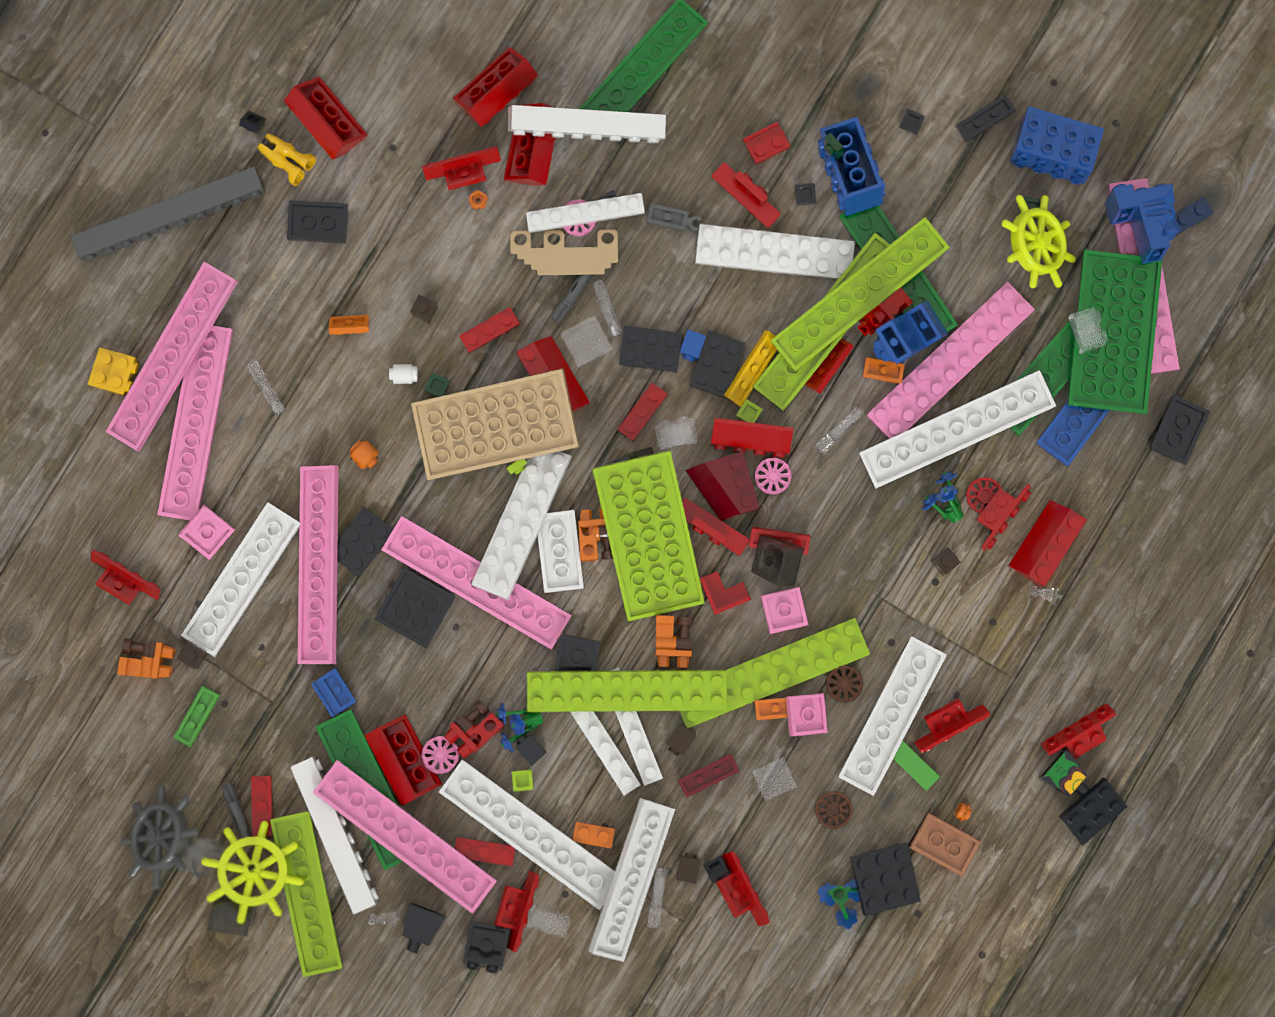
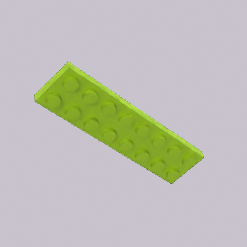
(308, 903)

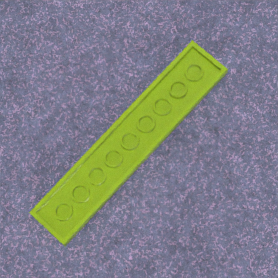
(860, 294)
(779, 380)
(787, 667)
(626, 690)

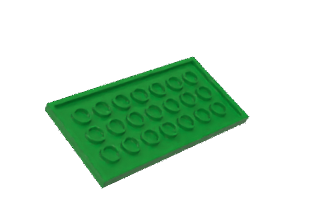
(1127, 301)

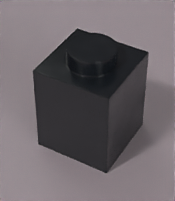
(530, 749)

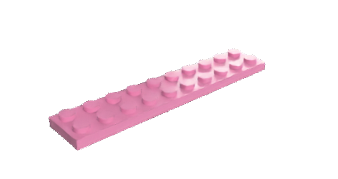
(1164, 352)
(171, 356)
(950, 362)
(195, 427)
(318, 565)
(456, 572)
(404, 836)

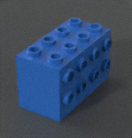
(1056, 145)
(854, 173)

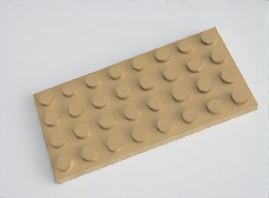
(495, 424)

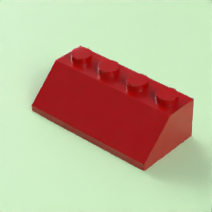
(495, 86)
(325, 117)
(530, 157)
(545, 357)
(751, 437)
(1047, 543)
(401, 759)

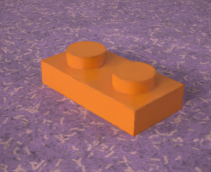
(349, 324)
(883, 371)
(771, 709)
(593, 835)

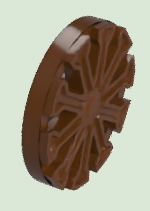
(844, 684)
(833, 810)

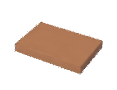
(945, 844)

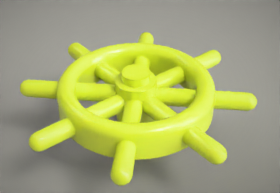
(1038, 241)
(252, 871)

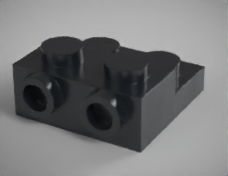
(577, 654)
(486, 947)

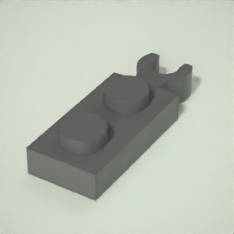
(671, 218)

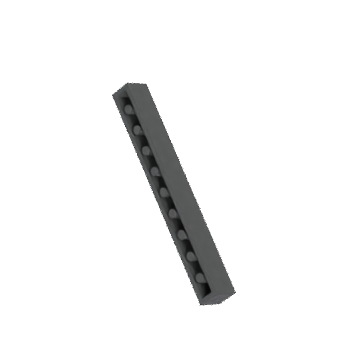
(168, 214)

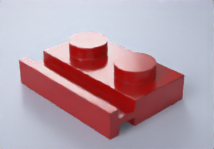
(766, 143)

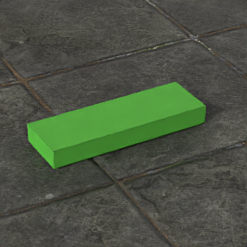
(196, 716)
(915, 766)

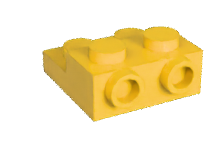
(113, 371)

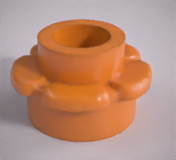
(478, 195)
(963, 812)

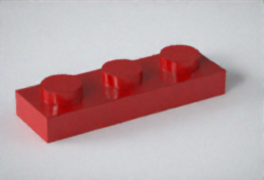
(489, 330)
(829, 366)
(642, 412)
(798, 538)
(261, 803)
(485, 851)

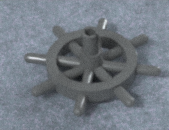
(159, 837)

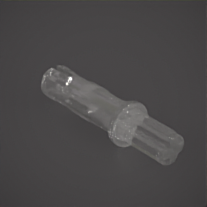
(607, 308)
(265, 387)
(833, 435)
(657, 897)

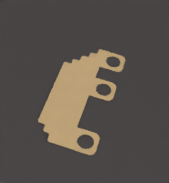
(566, 261)

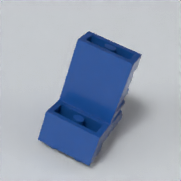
(1149, 215)
(908, 334)

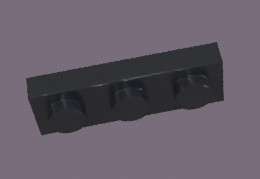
(985, 118)

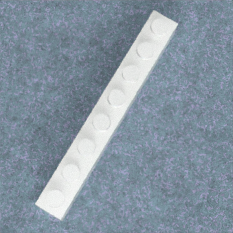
(586, 123)
(335, 838)

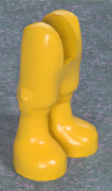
(284, 150)

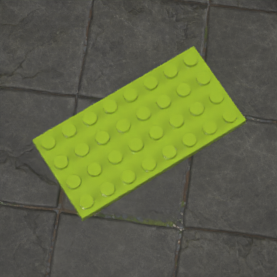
(648, 535)

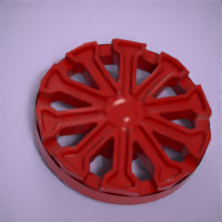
(983, 495)

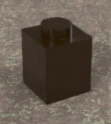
(424, 309)
(945, 561)
(192, 655)
(680, 740)
(688, 868)

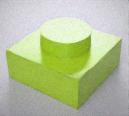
(749, 412)
(516, 466)
(522, 780)

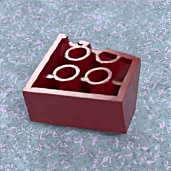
(726, 485)

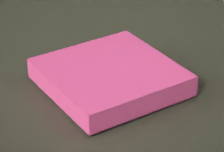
(206, 532)
(784, 610)
(806, 714)

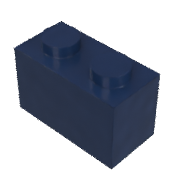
(1193, 214)

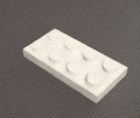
(560, 552)

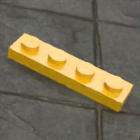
(751, 369)

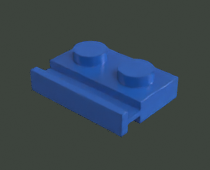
(333, 692)

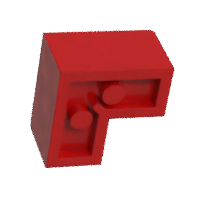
(721, 598)

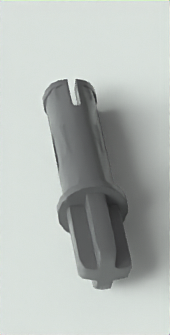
(570, 297)
(236, 811)

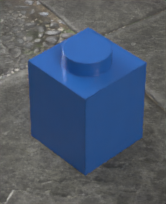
(692, 345)

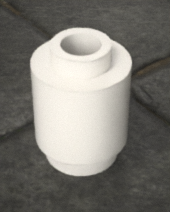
(403, 373)

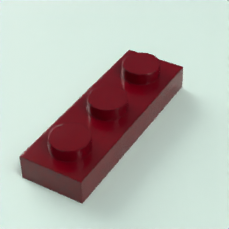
(708, 775)

